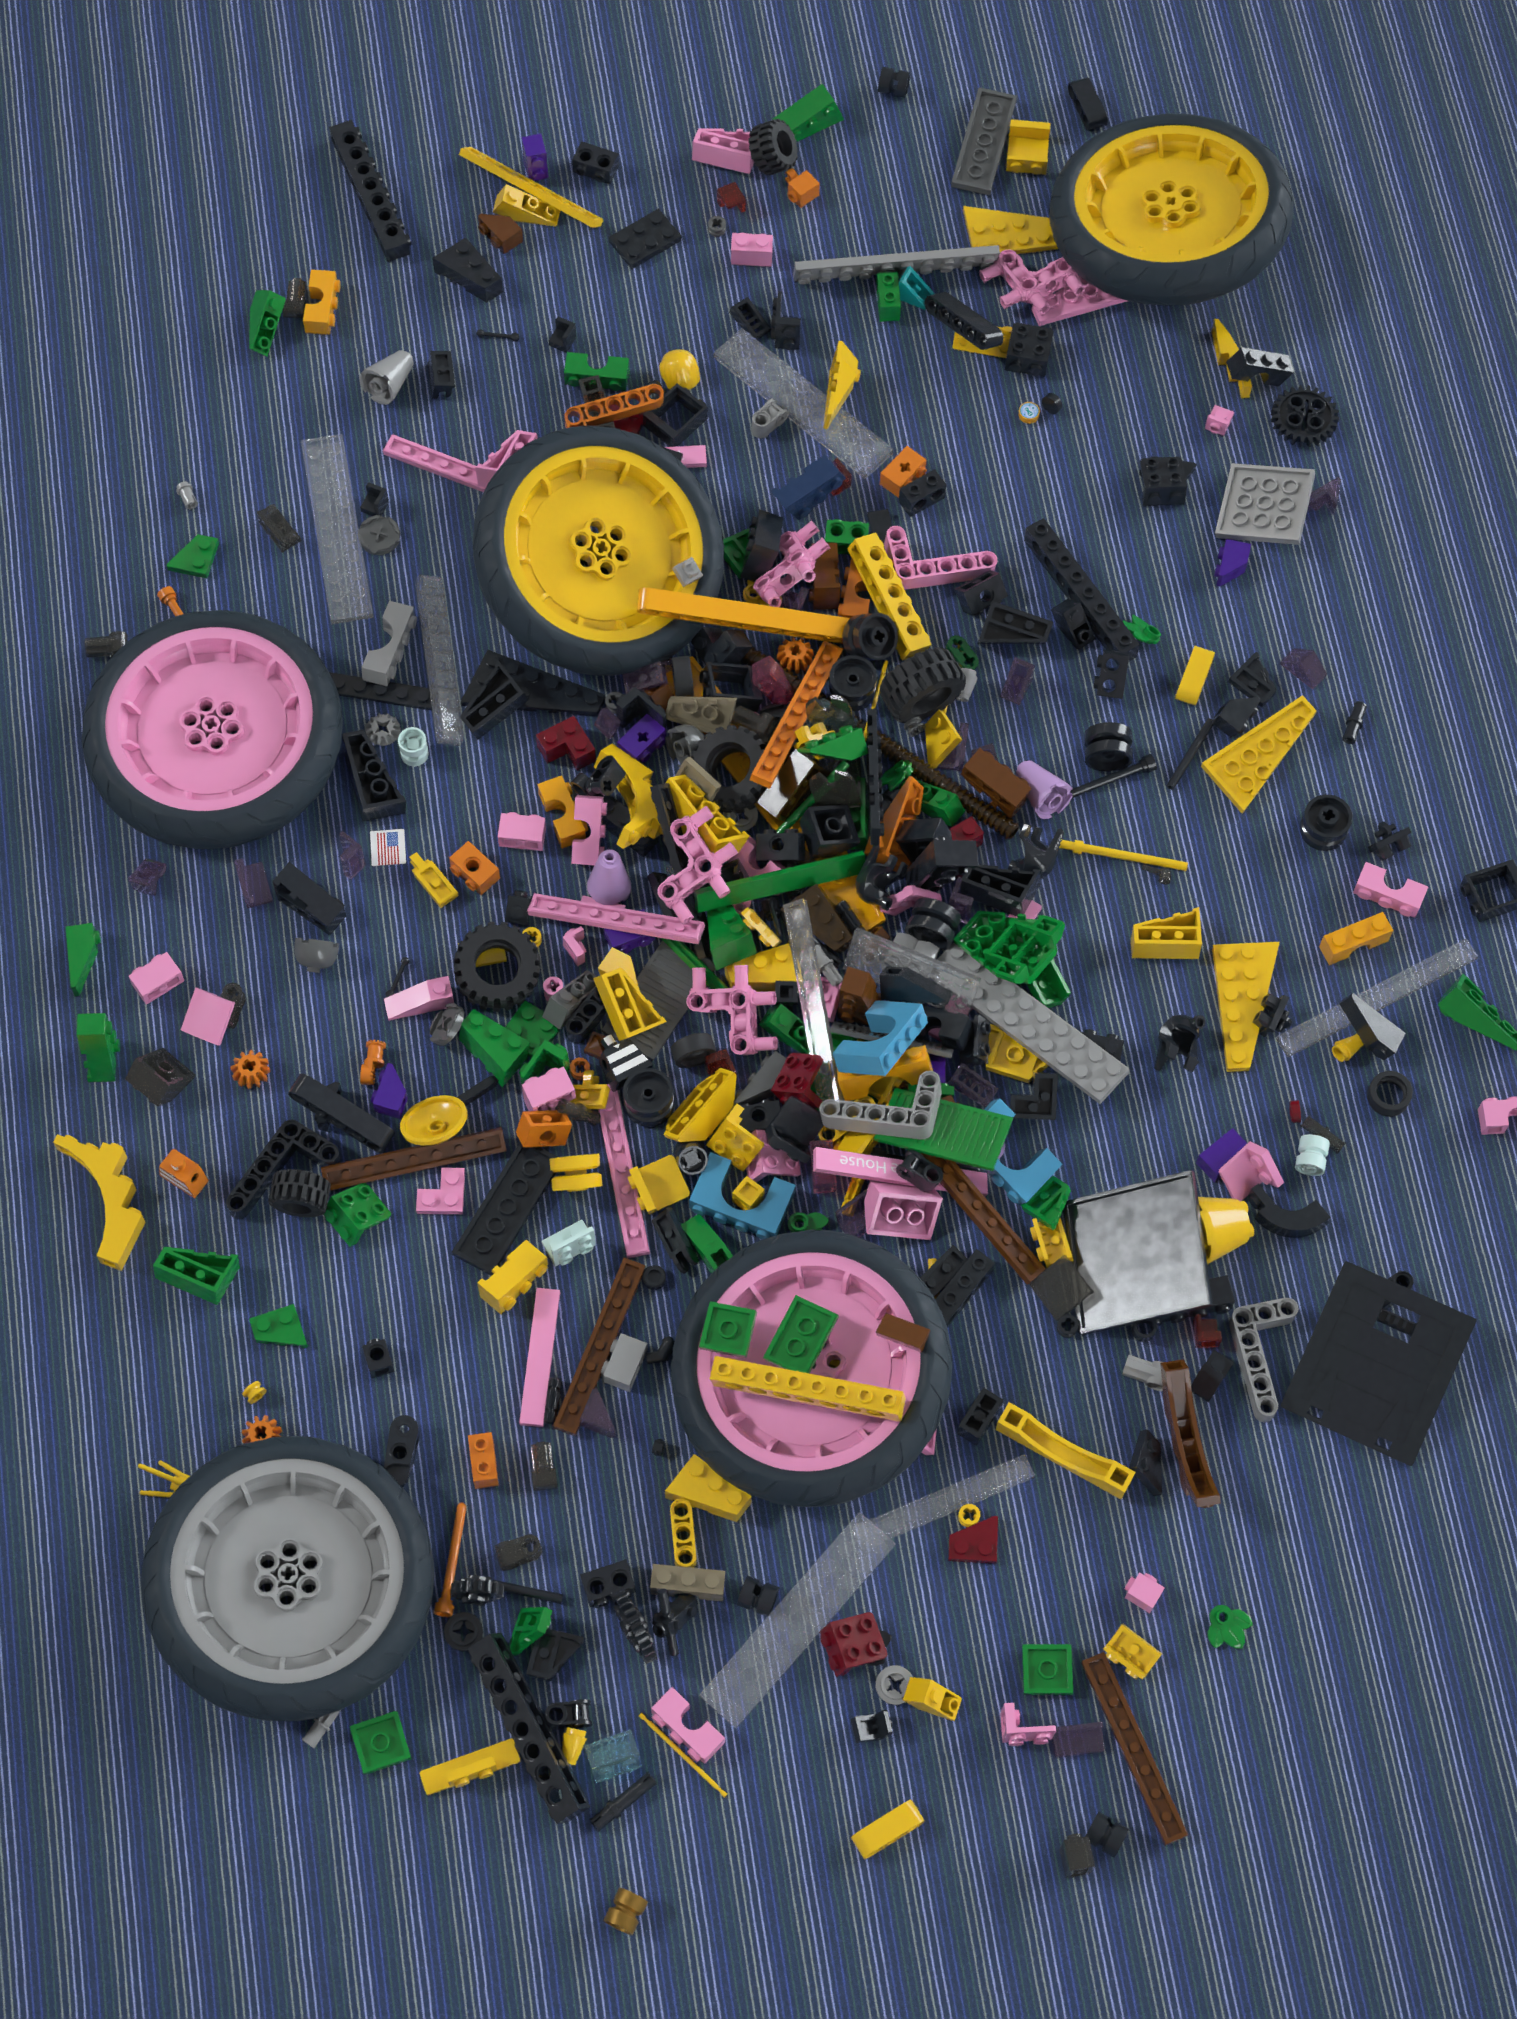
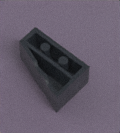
(469, 269)
(308, 899)

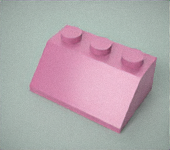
(900, 1210)

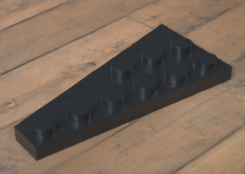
(541, 688)
(874, 773)

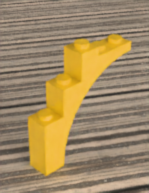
(637, 795)
(121, 1224)

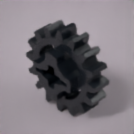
(477, 1590)

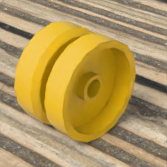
(576, 1173)

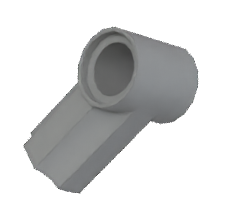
(1144, 1371)

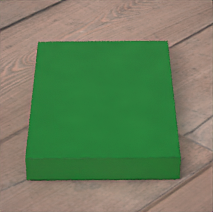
(801, 1336)

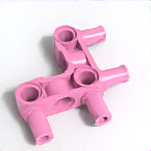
(1029, 285)
(797, 564)
(693, 876)
(742, 1016)

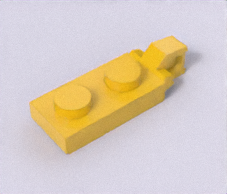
(433, 880)

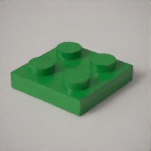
(532, 1026)
(728, 1329)
(1047, 1669)
(380, 1742)

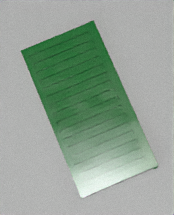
(959, 1133)

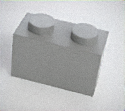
(625, 1362)

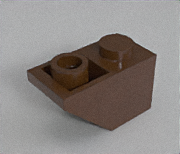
(501, 231)

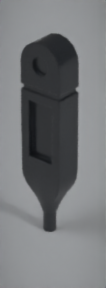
(478, 1090)

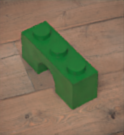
(612, 375)

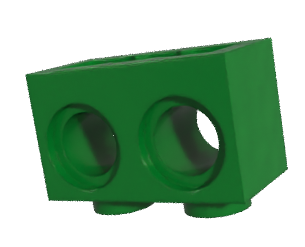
(888, 296)
(847, 533)

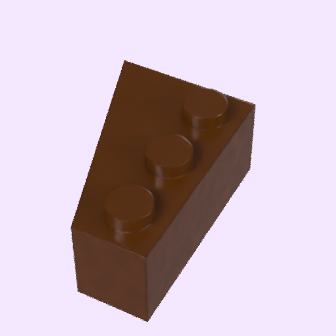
(826, 583)
(996, 782)
(856, 996)

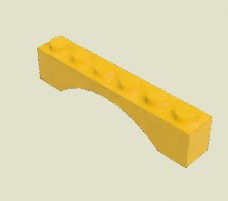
(1094, 1468)

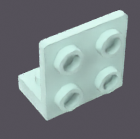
(569, 1243)

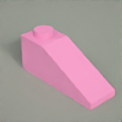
(420, 999)

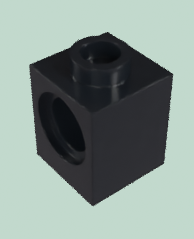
(379, 1367)

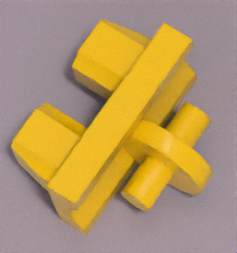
(804, 735)

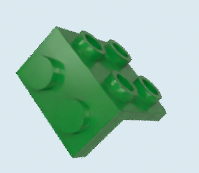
(545, 1054)
(355, 1211)

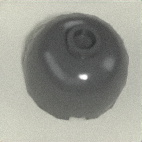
(683, 741)
(315, 953)

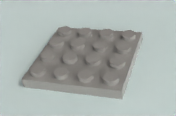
(1265, 503)

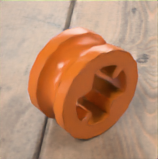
(578, 1061)

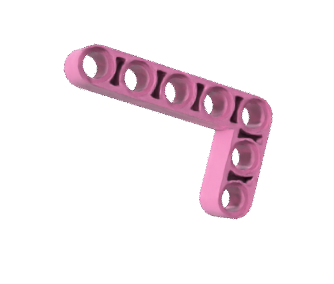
(934, 566)

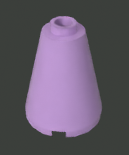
(1047, 790)
(609, 879)

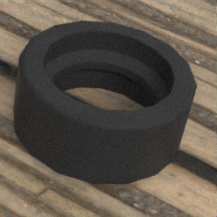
(682, 676)
(692, 1049)
(1397, 1079)

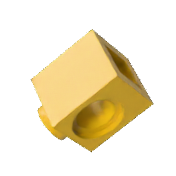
(748, 1194)

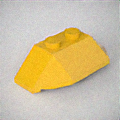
(703, 1108)

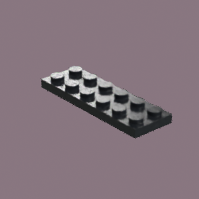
(505, 1208)

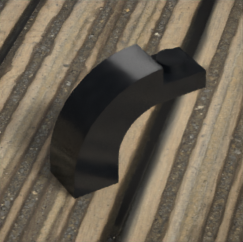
(1286, 1222)

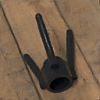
(772, 912)

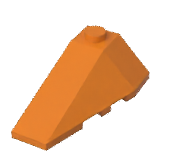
(903, 807)

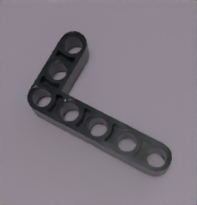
(277, 1162)

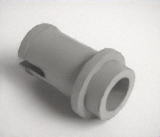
(184, 489)

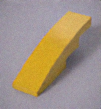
(1225, 349)

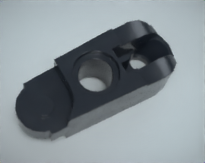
(398, 1441)

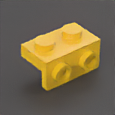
(1052, 1242)
(1132, 1652)

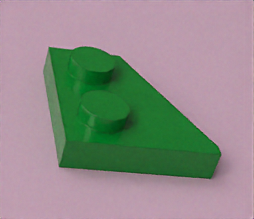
(735, 550)

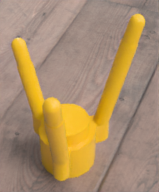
(175, 1481)

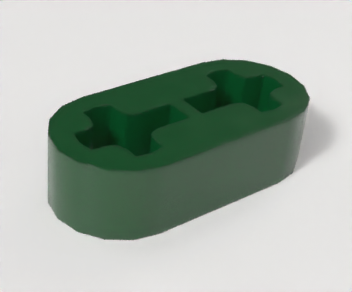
(964, 652)

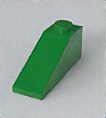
(82, 951)

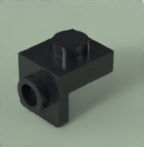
(517, 907)
(872, 1727)

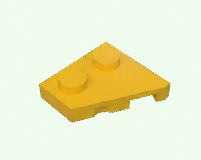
(940, 738)

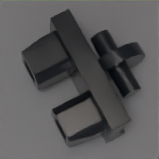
(1399, 838)
(1276, 1018)

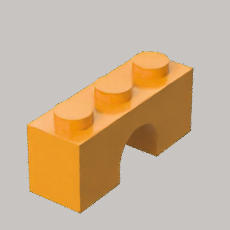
(319, 317)
(557, 795)
(1369, 932)

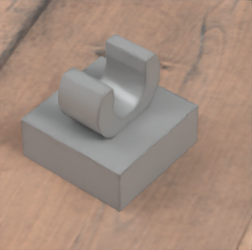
(687, 572)

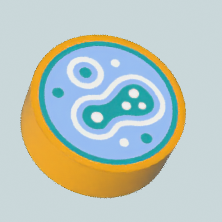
(1029, 412)

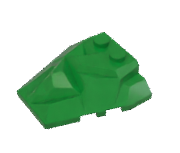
(1011, 946)

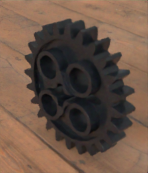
(1285, 414)
(633, 1625)

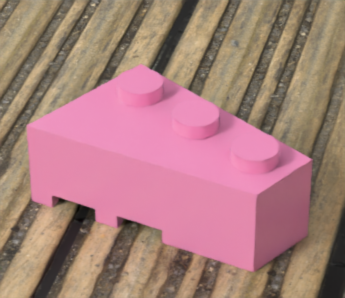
(495, 460)

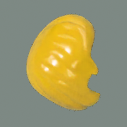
(679, 368)

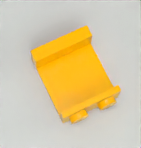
(1028, 147)

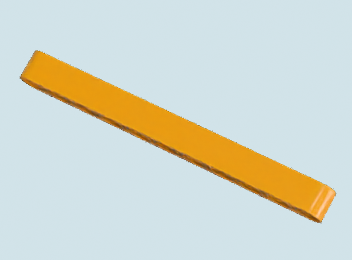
(741, 615)

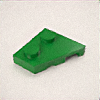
(195, 557)
(1048, 1202)
(279, 1327)
(529, 1627)

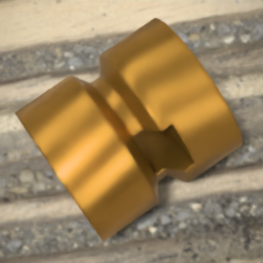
(627, 1908)

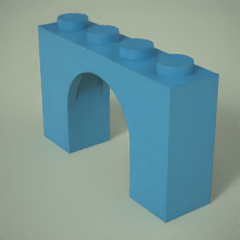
(877, 1057)
(1032, 1176)
(762, 1220)

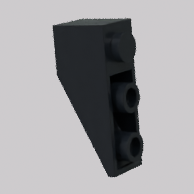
(904, 984)

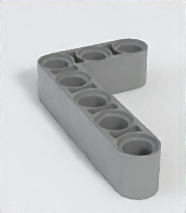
(888, 1114)
(1255, 1352)

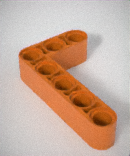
(621, 400)

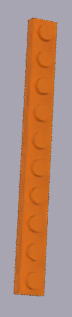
(795, 715)

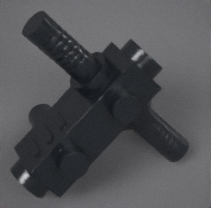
(673, 1617)

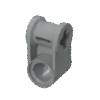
(769, 417)

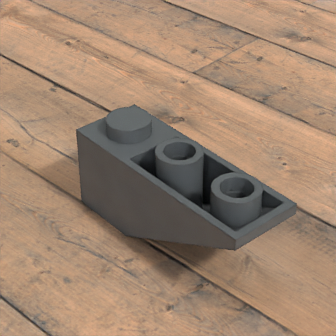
(568, 999)
(761, 1083)

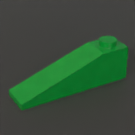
(1465, 1005)

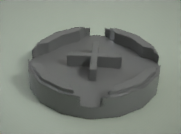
(379, 535)
(446, 1024)

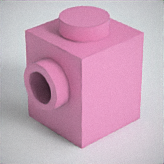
(1143, 1591)

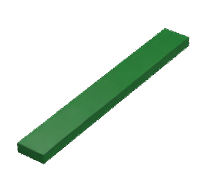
(781, 881)

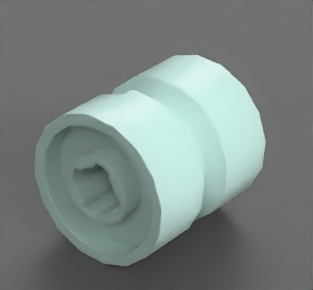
(413, 746)
(1312, 1154)

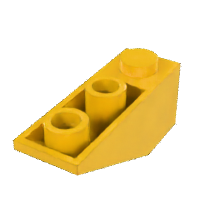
(525, 207)

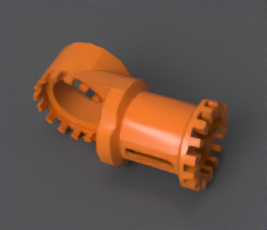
(373, 1061)

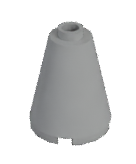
(386, 376)

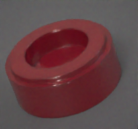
(1295, 1113)

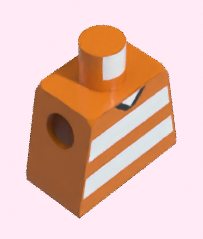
(180, 1170)

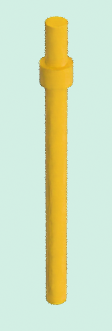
(1079, 847)

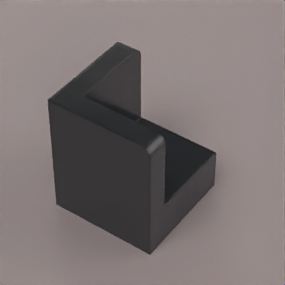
(564, 335)
(375, 501)

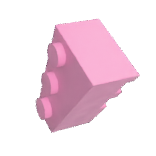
(723, 149)

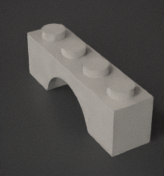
(381, 663)

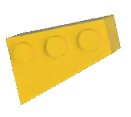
(708, 1491)

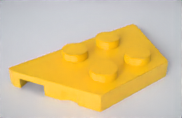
(754, 922)
(1011, 1058)

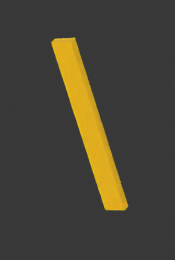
(531, 187)

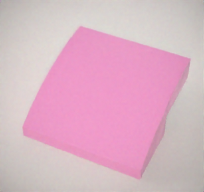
(207, 1016)

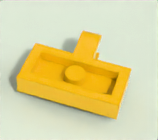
(590, 1092)

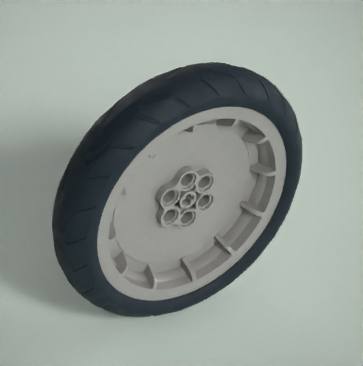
(326, 1645)

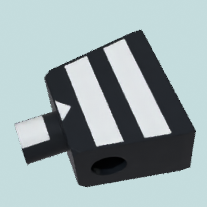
(621, 1061)

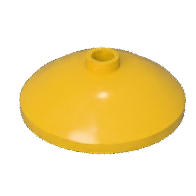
(433, 1120)

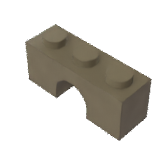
(703, 1583)

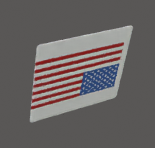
(388, 847)

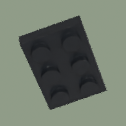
(645, 238)

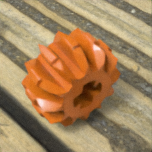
(790, 649)
(248, 1077)
(258, 1427)

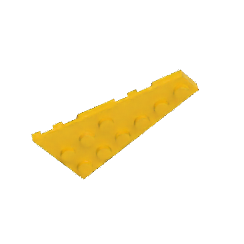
(1008, 230)
(1251, 759)
(1242, 981)

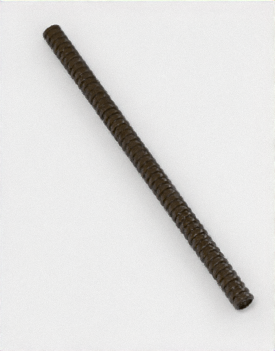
(920, 769)

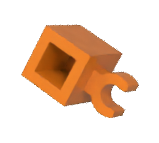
(801, 188)

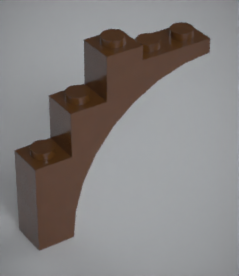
(1186, 1440)

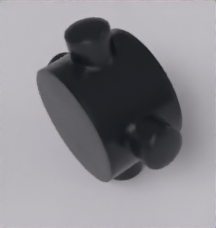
(658, 1447)

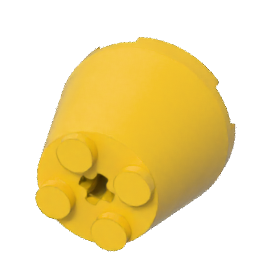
(1224, 1225)

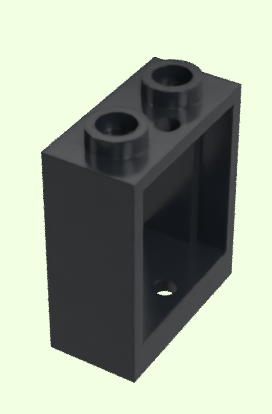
(666, 433)
(731, 673)
(1508, 871)

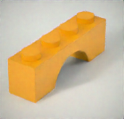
(908, 1067)

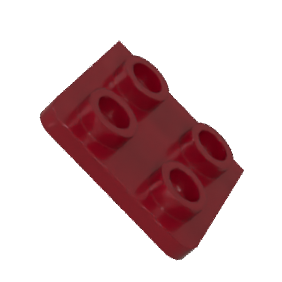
(797, 1078)
(852, 1642)

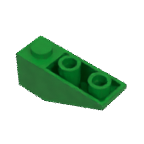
(264, 318)
(844, 745)
(940, 803)
(786, 1027)
(706, 1242)

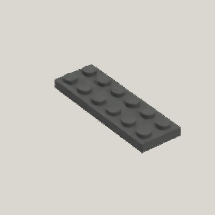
(984, 141)

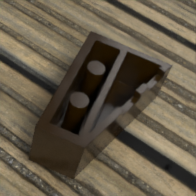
(791, 785)
(825, 919)

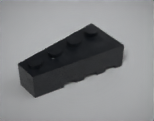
(372, 785)

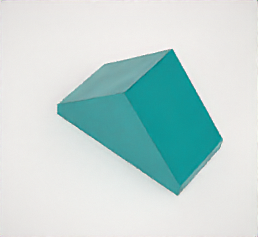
(913, 289)

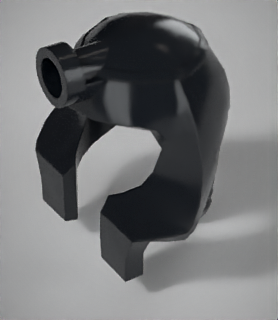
(1037, 853)
(872, 884)
(1180, 1036)

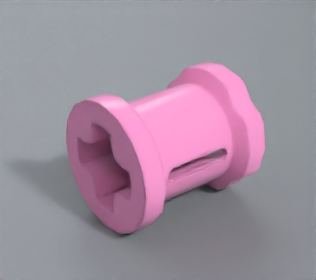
(557, 984)

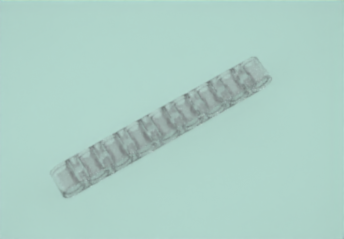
(439, 660)

